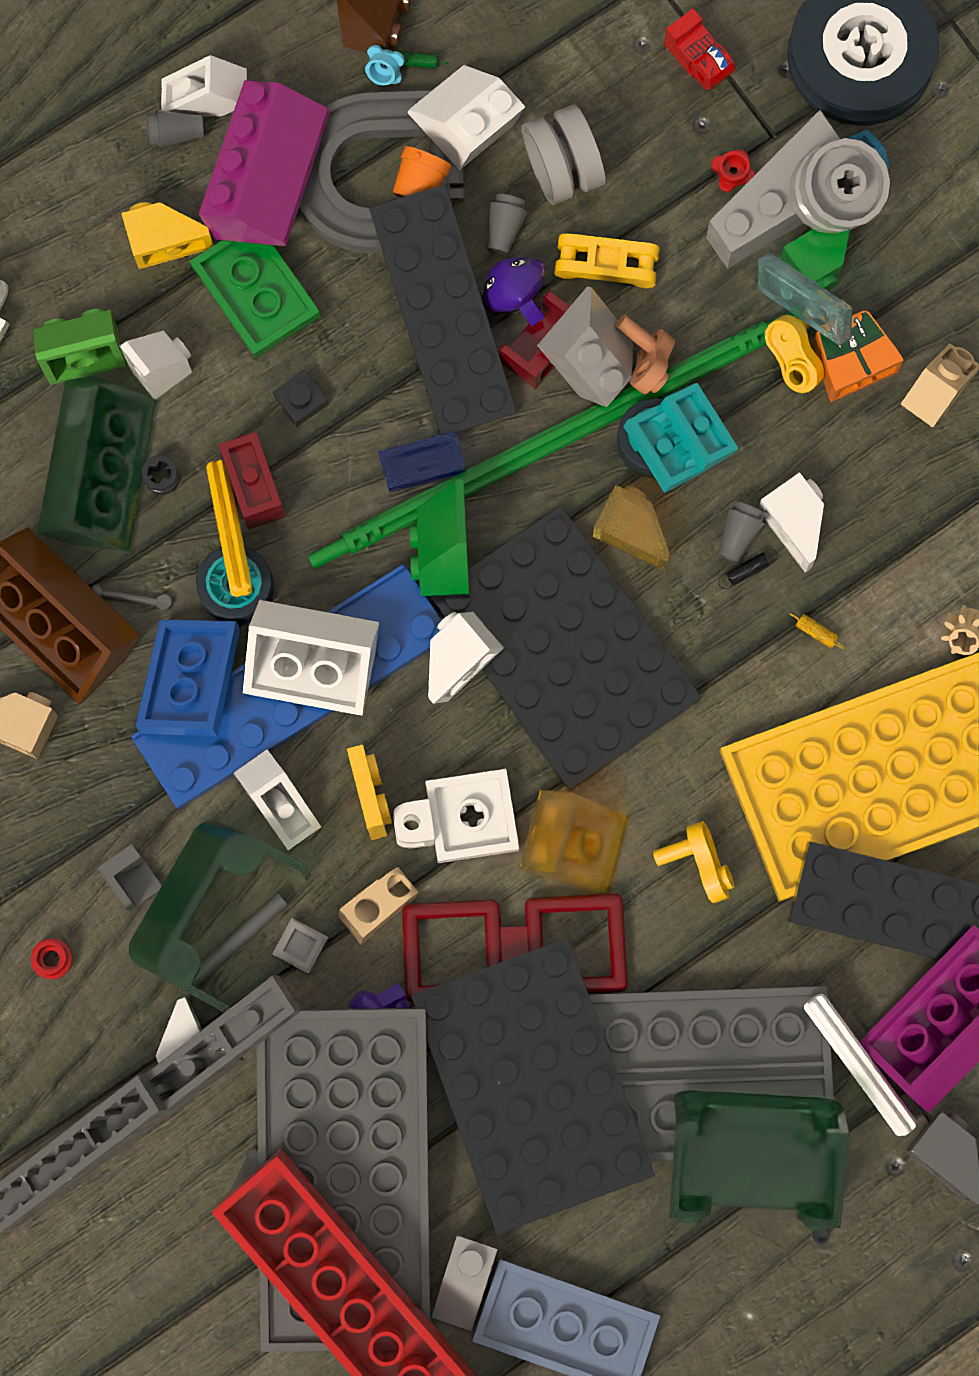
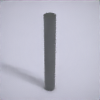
(239, 937)

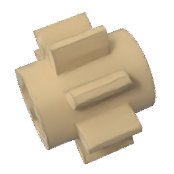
(962, 631)

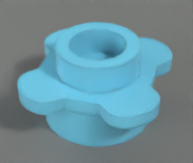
(384, 65)

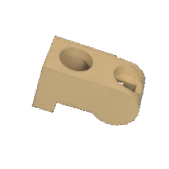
(377, 904)

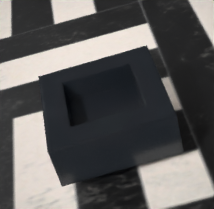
(300, 398)

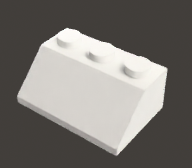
(310, 657)

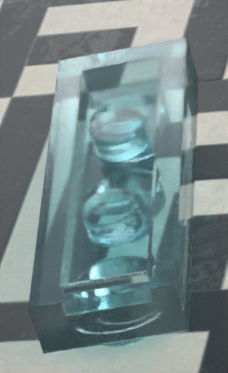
(805, 298)

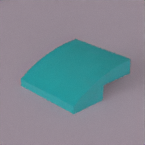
(680, 437)

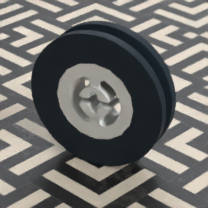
(831, 70)

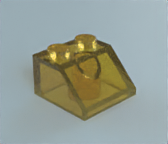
(574, 841)

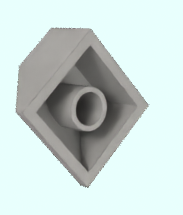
(590, 349)

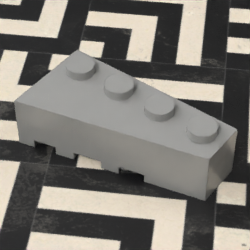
(764, 206)

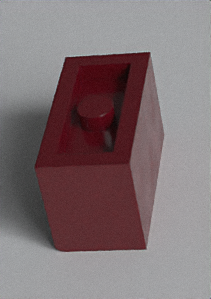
(524, 355)
(252, 480)

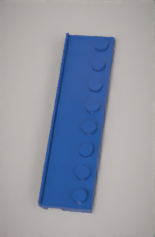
(253, 723)

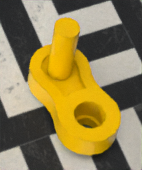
(790, 345)
(715, 878)

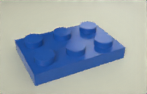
(188, 677)

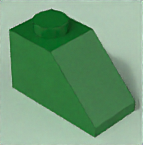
(818, 256)

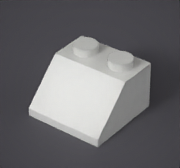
(467, 113)

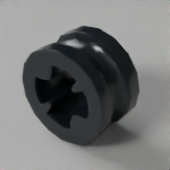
(154, 464)

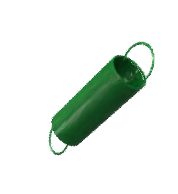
(420, 60)

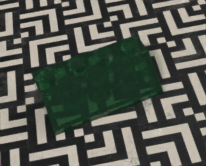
(96, 464)

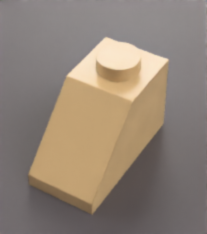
(26, 722)

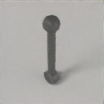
(162, 602)

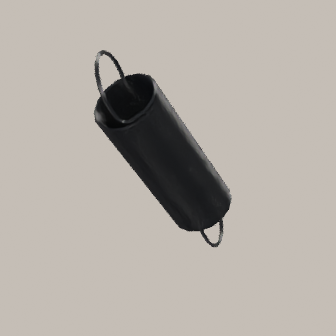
(748, 569)

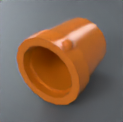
(419, 172)

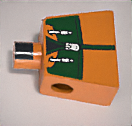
(859, 361)

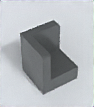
(130, 878)

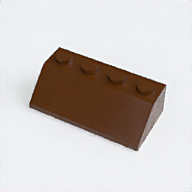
(59, 617)

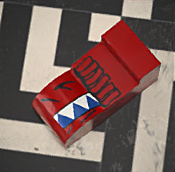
(698, 50)

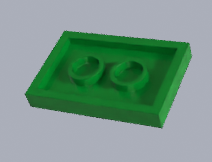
(255, 292)

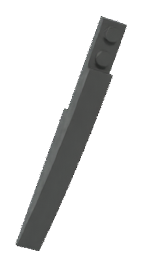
(144, 1102)

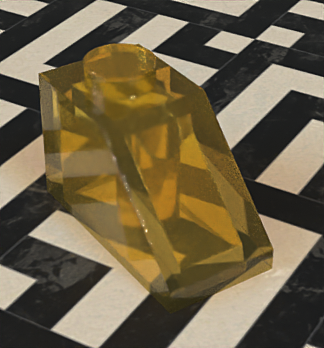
(632, 527)

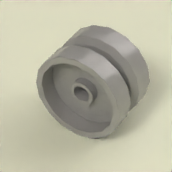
(563, 154)
(862, 183)

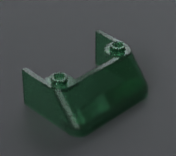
(157, 940)

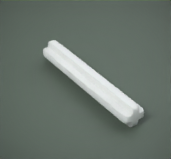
(860, 1064)

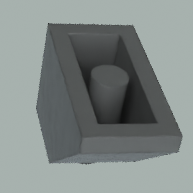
(949, 1154)

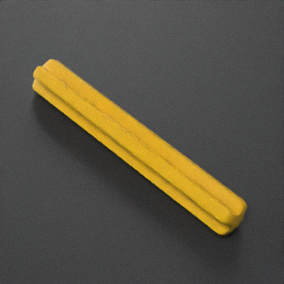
(229, 529)

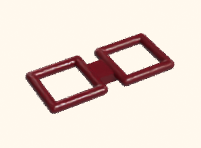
(509, 942)

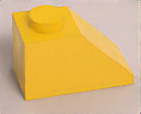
(163, 234)

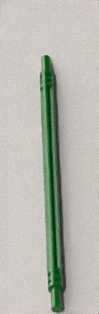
(545, 443)

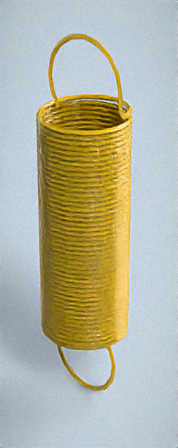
(817, 631)

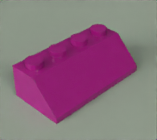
(263, 164)
(934, 1029)

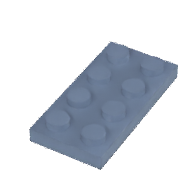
(563, 1325)

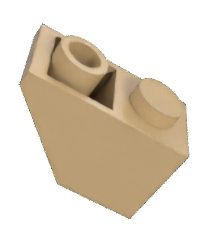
(941, 384)

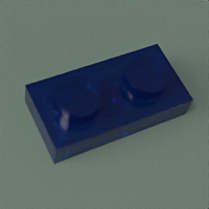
(422, 461)

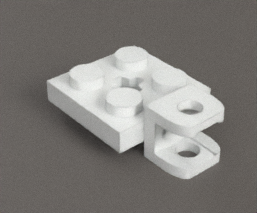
(441, 821)

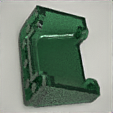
(758, 1155)

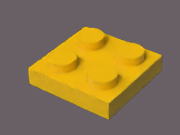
(366, 777)

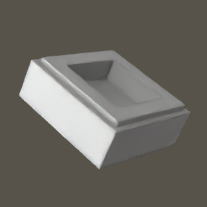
(300, 946)

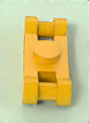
(607, 260)

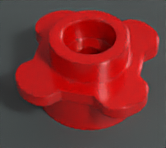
(734, 159)

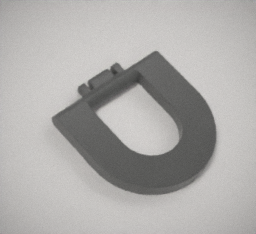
(350, 121)

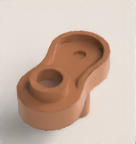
(652, 358)

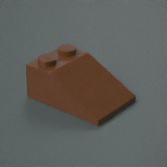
(371, 22)

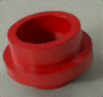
(39, 955)

